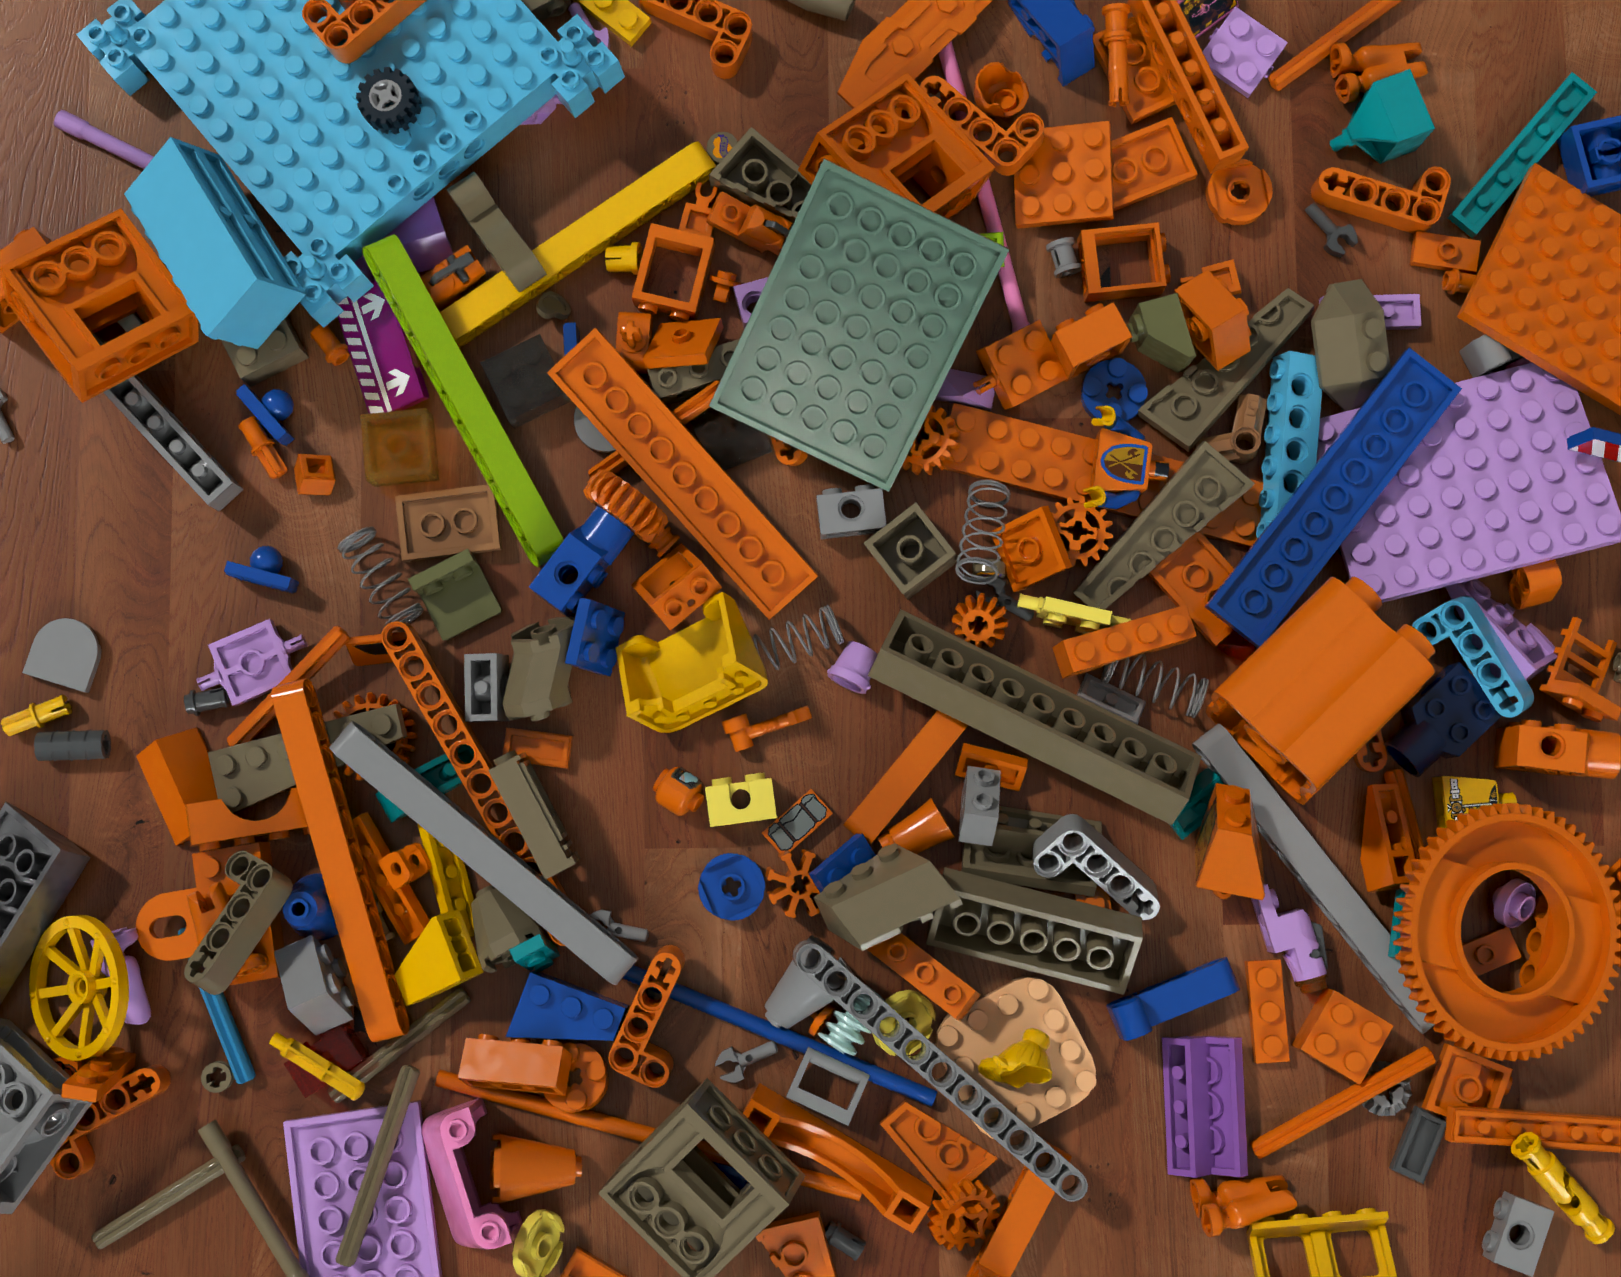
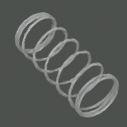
(346, 546)
(980, 579)
(833, 626)
(1198, 694)

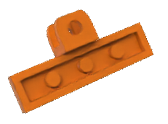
(391, 877)

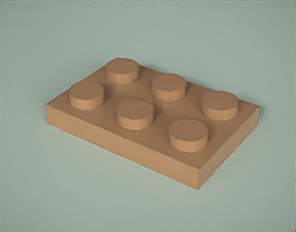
(447, 523)

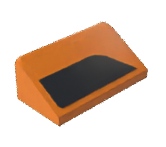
(370, 649)

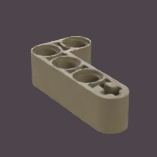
(496, 232)
(240, 924)

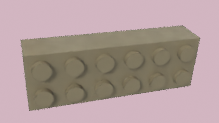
(1038, 932)

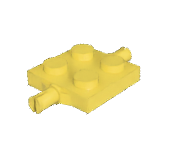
(1060, 612)

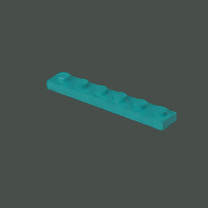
(1521, 154)

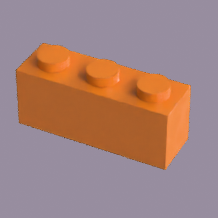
(515, 1065)

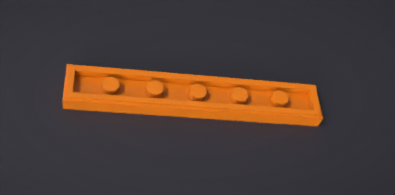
(1554, 1129)

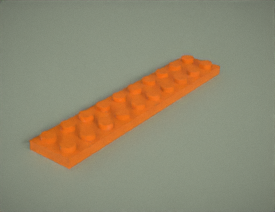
(1061, 467)
(682, 473)

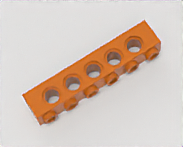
(1190, 81)

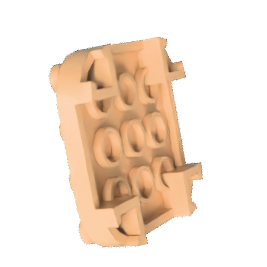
(999, 1022)

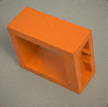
(682, 242)
(1088, 258)
(690, 580)

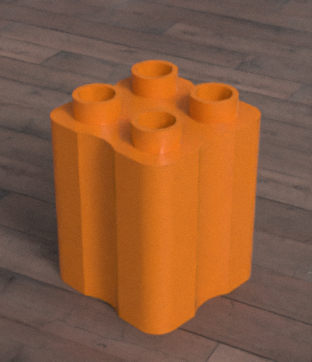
(1321, 686)

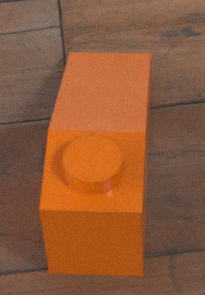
(1385, 839)

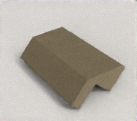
(1012, 854)

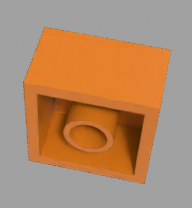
(1215, 319)
(1090, 339)
(1342, 1035)

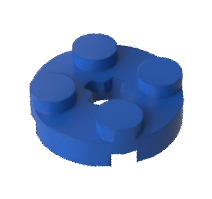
(1117, 373)
(724, 904)

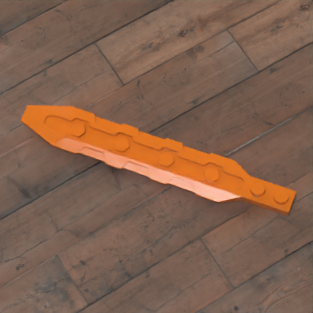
(906, 44)

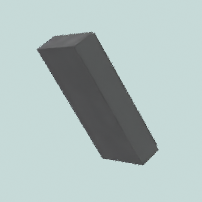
(1418, 1144)

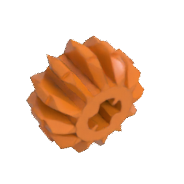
(993, 616)

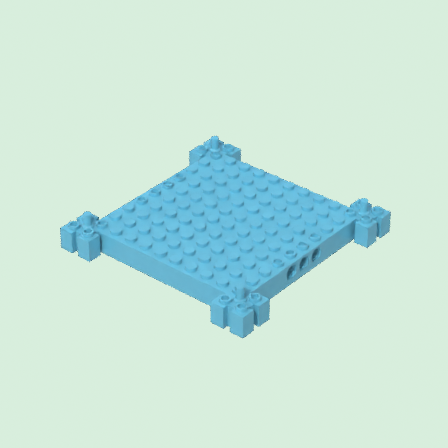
(292, 119)

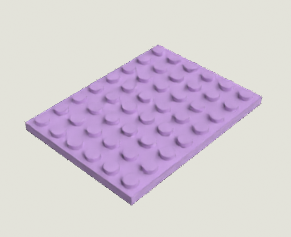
(1484, 489)

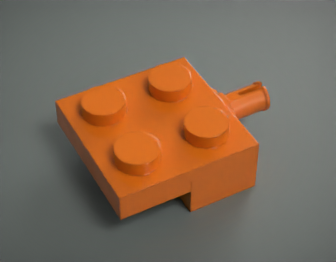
(1020, 365)

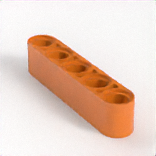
(905, 776)

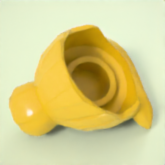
(1021, 1061)

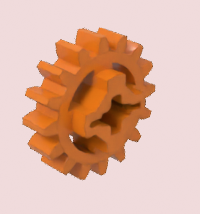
(936, 442)
(1098, 534)
(963, 1214)

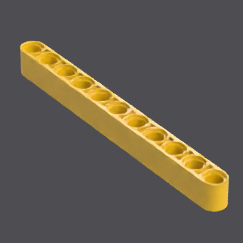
(582, 241)

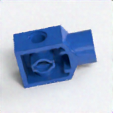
(1593, 155)
(584, 552)

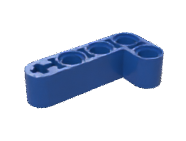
(1170, 998)

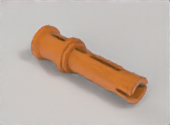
(1117, 39)

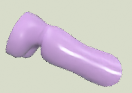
(138, 1004)

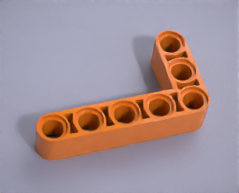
(1016, 1223)

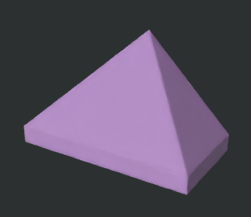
(959, 389)

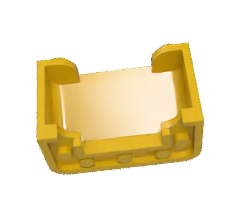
(692, 670)

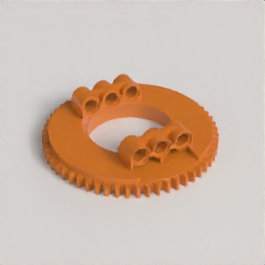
(1567, 949)

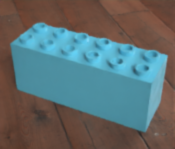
(214, 244)

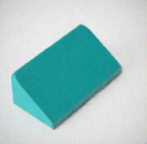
(1195, 809)

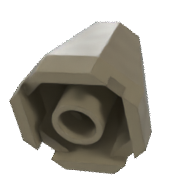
(499, 927)

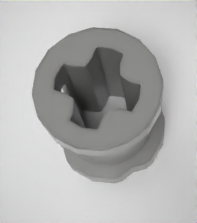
(1064, 257)

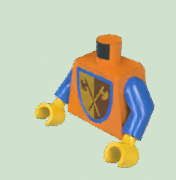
(1121, 463)

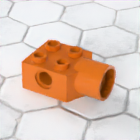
(1557, 750)

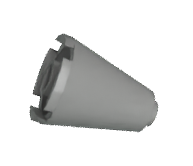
(798, 995)

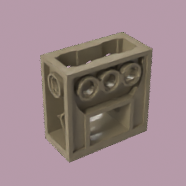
(691, 1195)

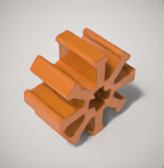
(788, 880)

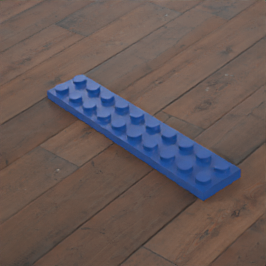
(1333, 498)

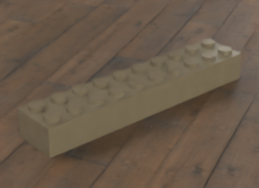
(1036, 717)

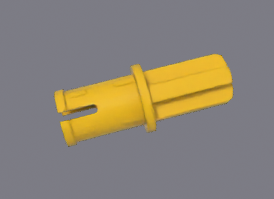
(36, 715)

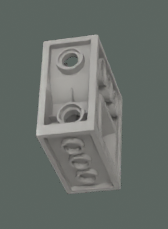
(31, 1113)

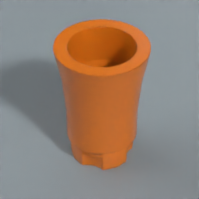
(919, 830)

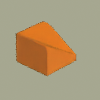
(314, 474)

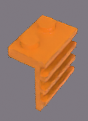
(1571, 690)

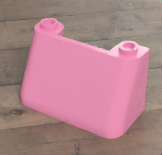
(468, 1220)

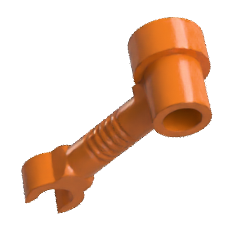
(742, 732)

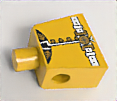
(1459, 794)

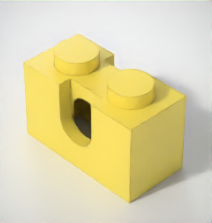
(720, 805)

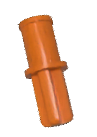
(263, 447)

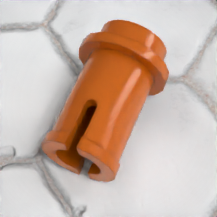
(1455, 281)
(334, 350)

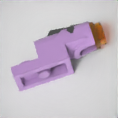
(1298, 937)

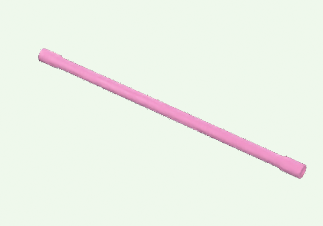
(988, 204)

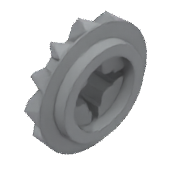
(1398, 1095)

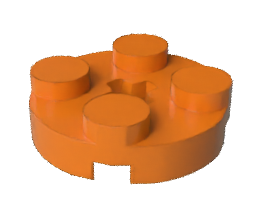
(1229, 208)
(593, 1085)

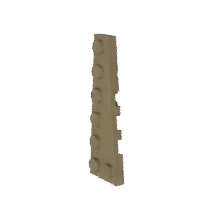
(1203, 393)
(1179, 510)
(261, 767)

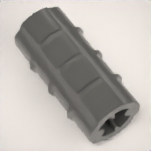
(72, 745)

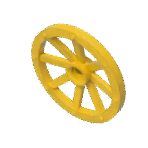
(84, 987)

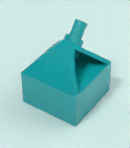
(1388, 119)

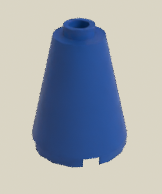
(309, 909)

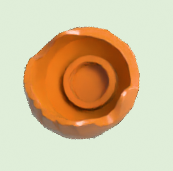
(1000, 91)

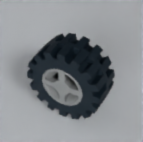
(387, 88)

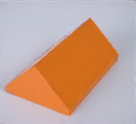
(178, 775)

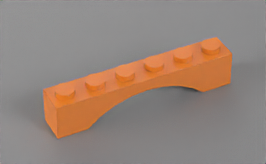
(887, 1186)

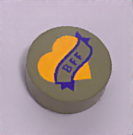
(720, 145)
(986, 571)

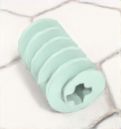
(847, 1028)

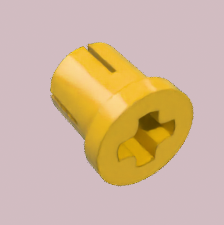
(630, 258)

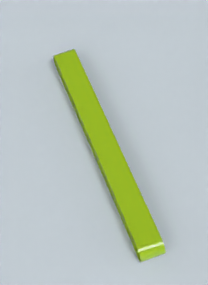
(463, 398)

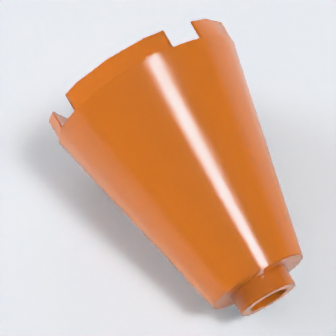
(530, 1168)

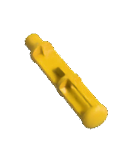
(318, 1066)

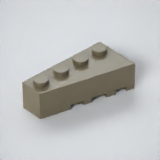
(761, 176)

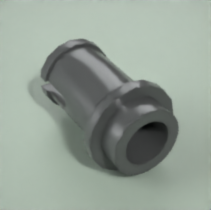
(206, 700)
(844, 1240)

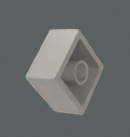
(314, 985)

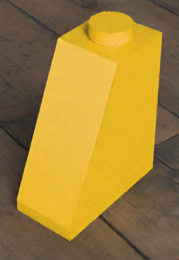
(438, 959)

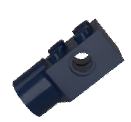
(1441, 720)

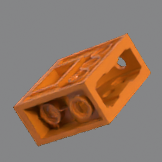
(891, 148)
(91, 289)

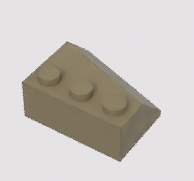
(884, 896)

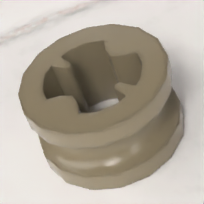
(211, 1068)

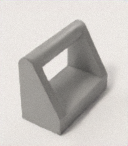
(819, 1104)

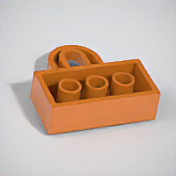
(208, 870)

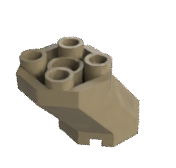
(538, 670)

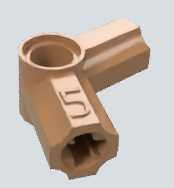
(1246, 426)

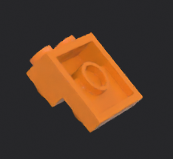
(1466, 1081)

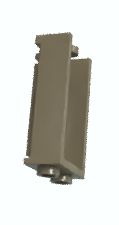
(533, 813)

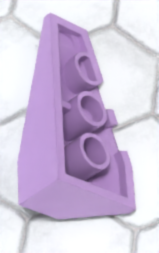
(1525, 644)

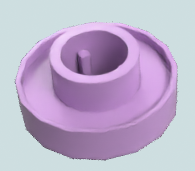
(1514, 902)

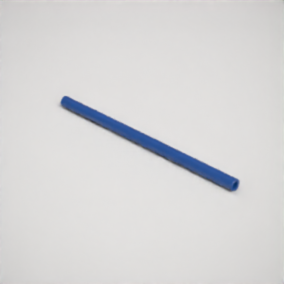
(788, 1037)

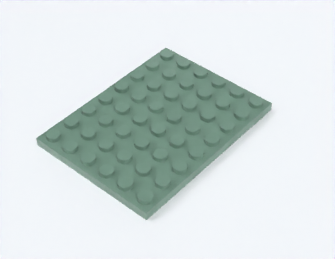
(858, 325)

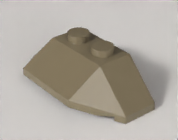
(1350, 343)

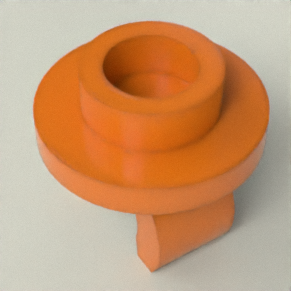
(724, 285)

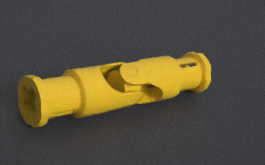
(1562, 1188)

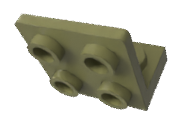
(456, 594)

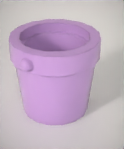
(853, 667)

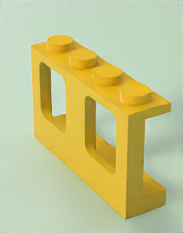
(1317, 1239)

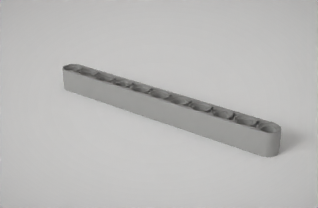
(483, 852)
(1311, 867)
(951, 1082)

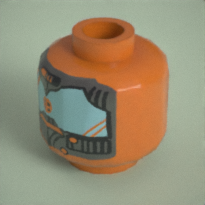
(678, 791)

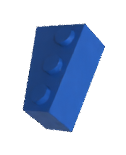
(1062, 32)
(564, 1011)

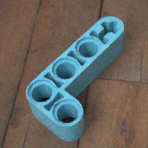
(1480, 659)

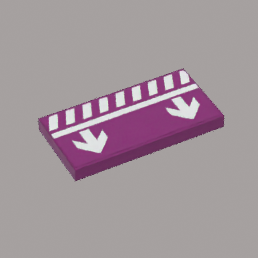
(381, 354)

